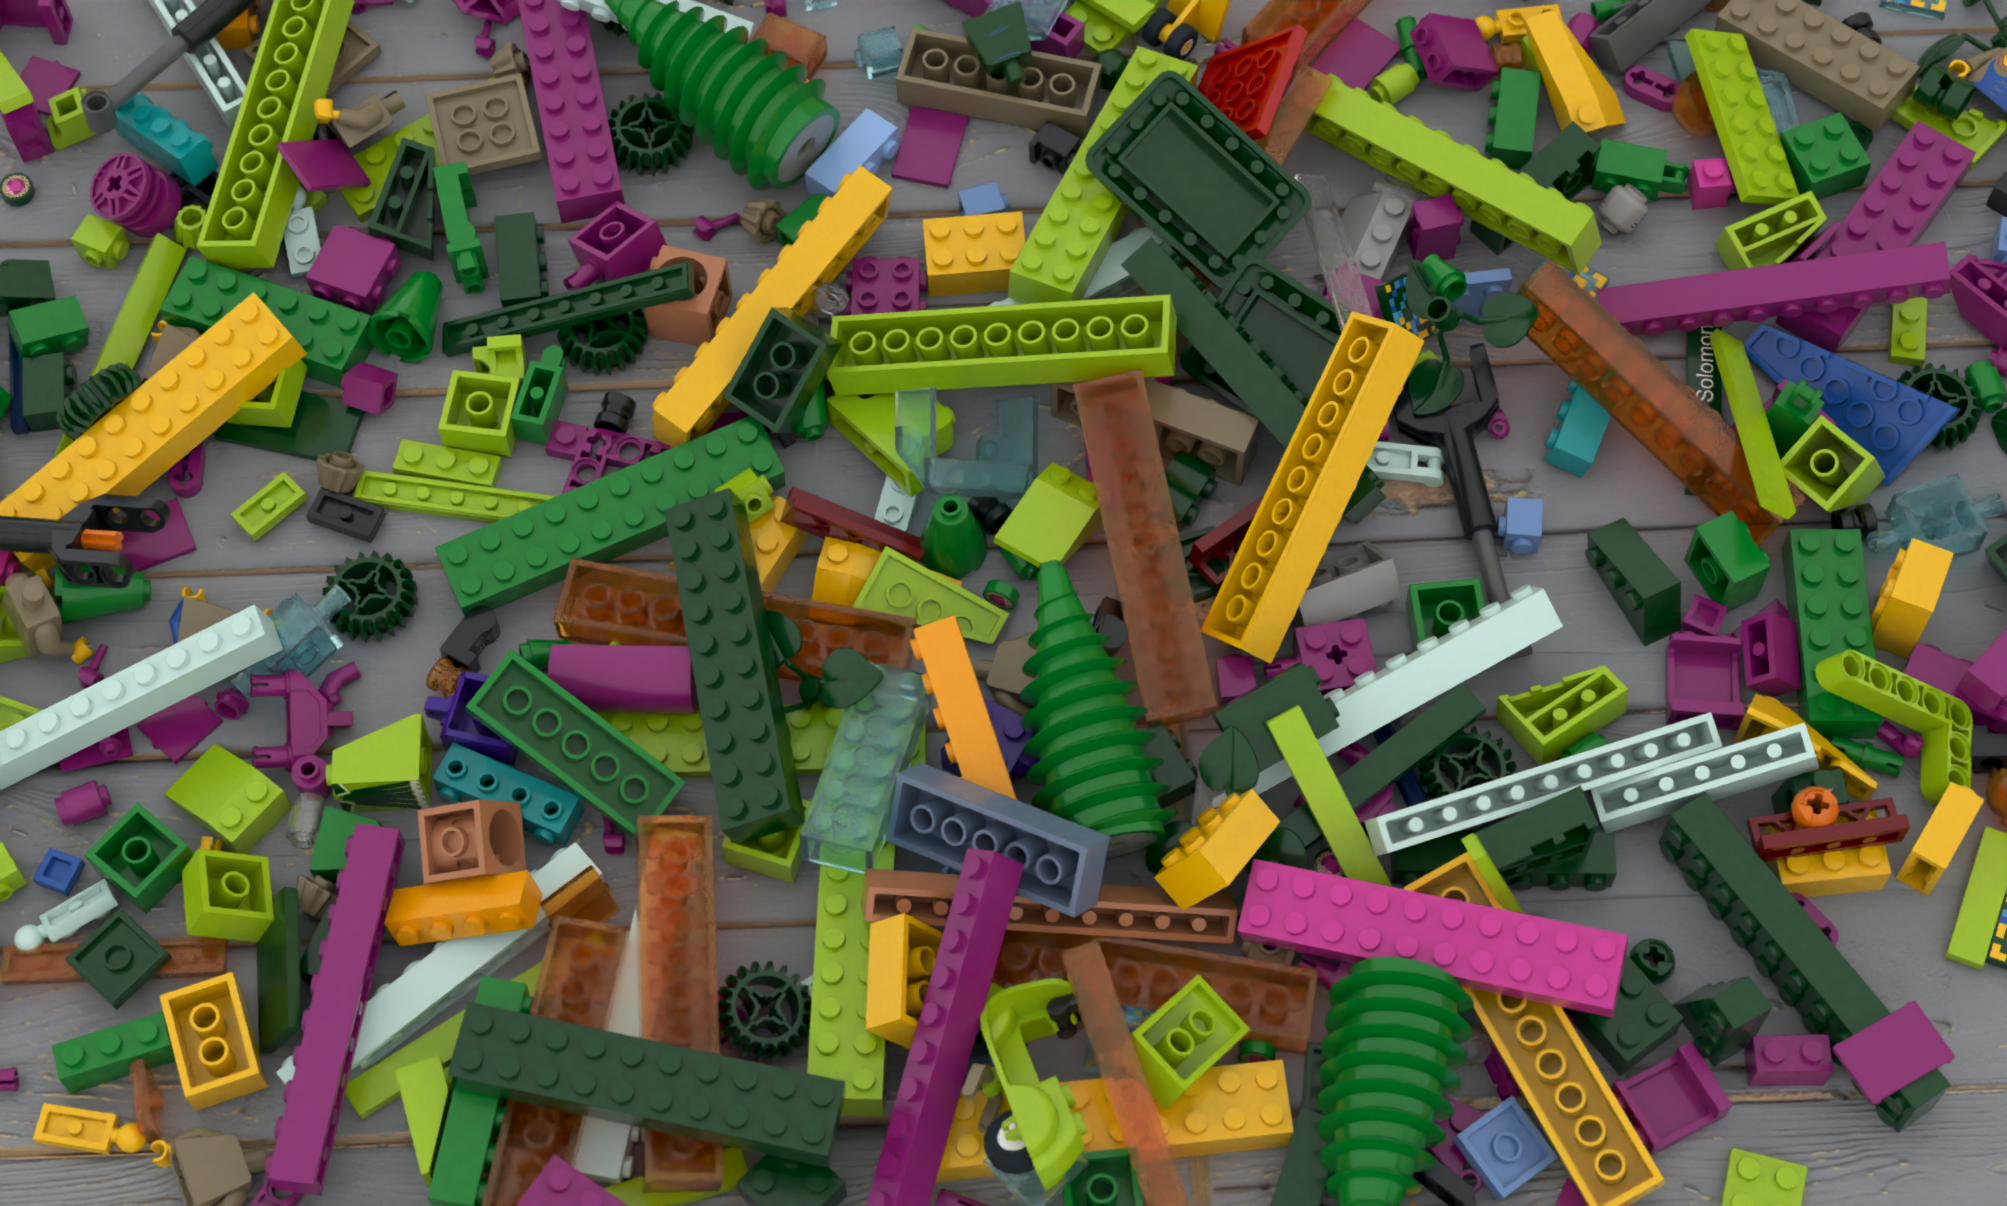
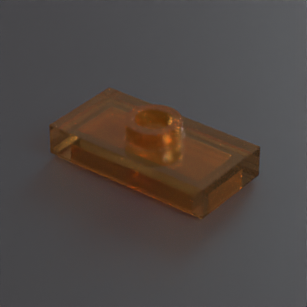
(146, 1100)

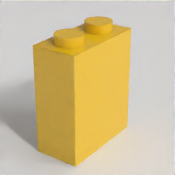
(1940, 838)

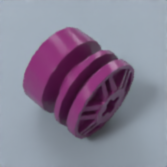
(135, 195)

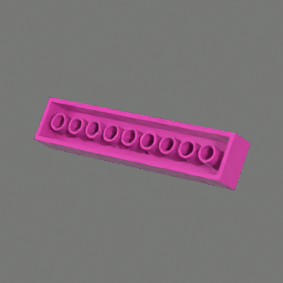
(1472, 942)

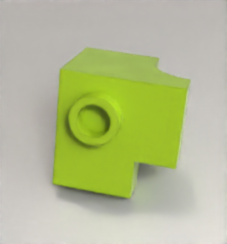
(68, 122)
(502, 356)

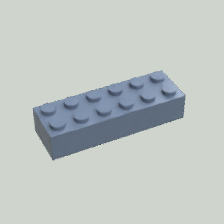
(946, 815)

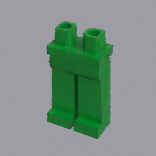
(464, 246)

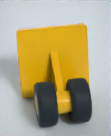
(1182, 33)

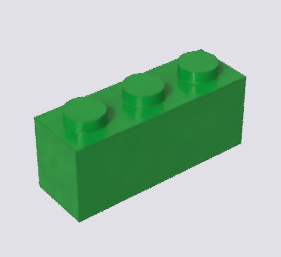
(1513, 117)
(108, 1052)

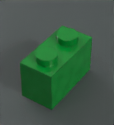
(49, 327)

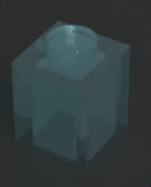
(879, 52)

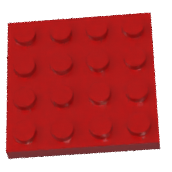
(1252, 78)

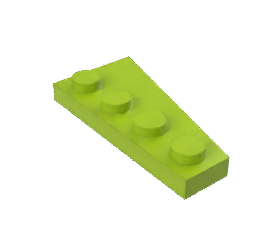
(1969, 129)
(913, 591)

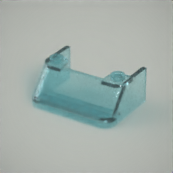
(1004, 460)

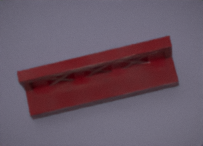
(832, 520)
(1220, 539)
(1828, 838)

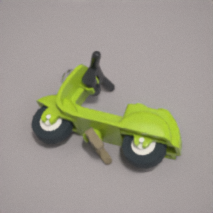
(1040, 1126)

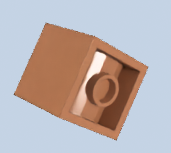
(696, 318)
(471, 840)

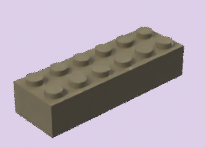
(1823, 57)
(947, 76)
(1185, 423)

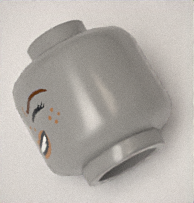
(1623, 209)

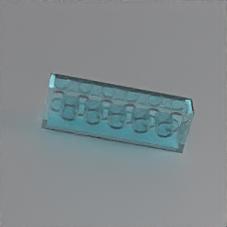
(860, 774)

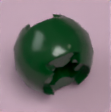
(1112, 67)
(1661, 954)

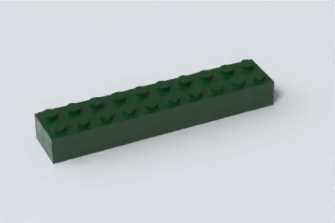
(1237, 362)
(734, 667)
(1784, 942)
(647, 1084)

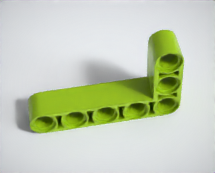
(1910, 702)

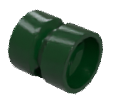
(1944, 92)

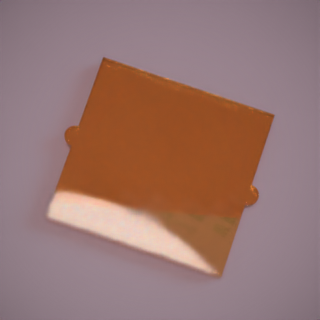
(581, 898)

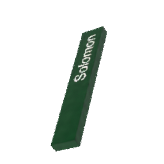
(1703, 371)

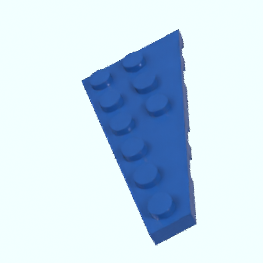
(1867, 406)

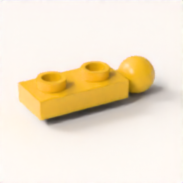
(1510, 22)
(85, 1130)

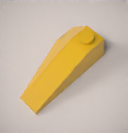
(1571, 77)
(844, 570)
(1769, 715)

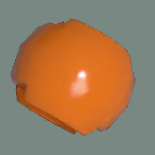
(1826, 805)

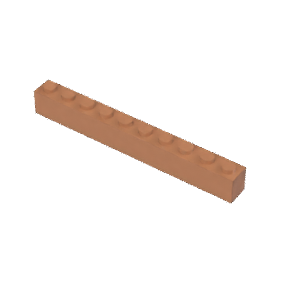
(1118, 913)

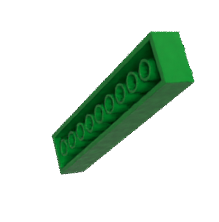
(600, 517)

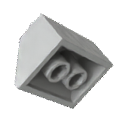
(1375, 231)
(1348, 585)

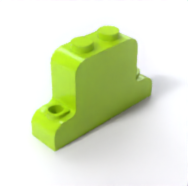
(871, 429)

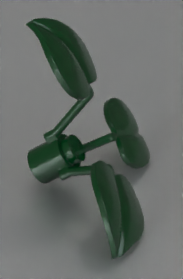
(1948, 45)
(1505, 321)
(845, 672)
(1233, 766)

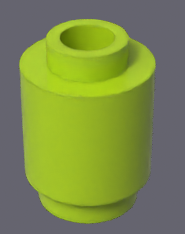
(1394, 84)

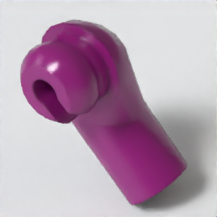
(1499, 425)
(336, 679)
(1908, 746)

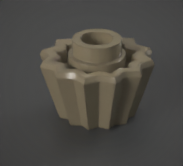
(511, 61)
(760, 219)
(338, 471)
(315, 894)

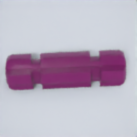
(1500, 1075)

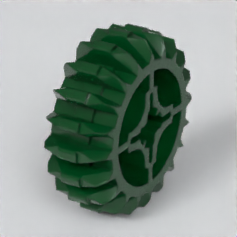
(630, 130)
(606, 344)
(1952, 390)
(96, 398)
(374, 607)
(1456, 765)
(774, 1021)

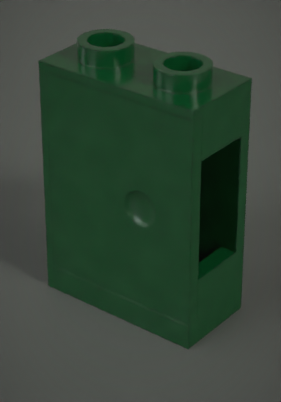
(1289, 688)

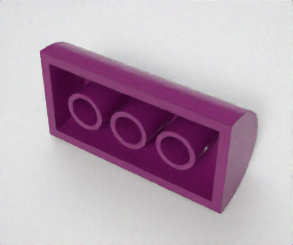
(626, 677)

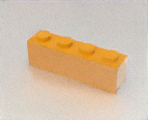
(463, 908)

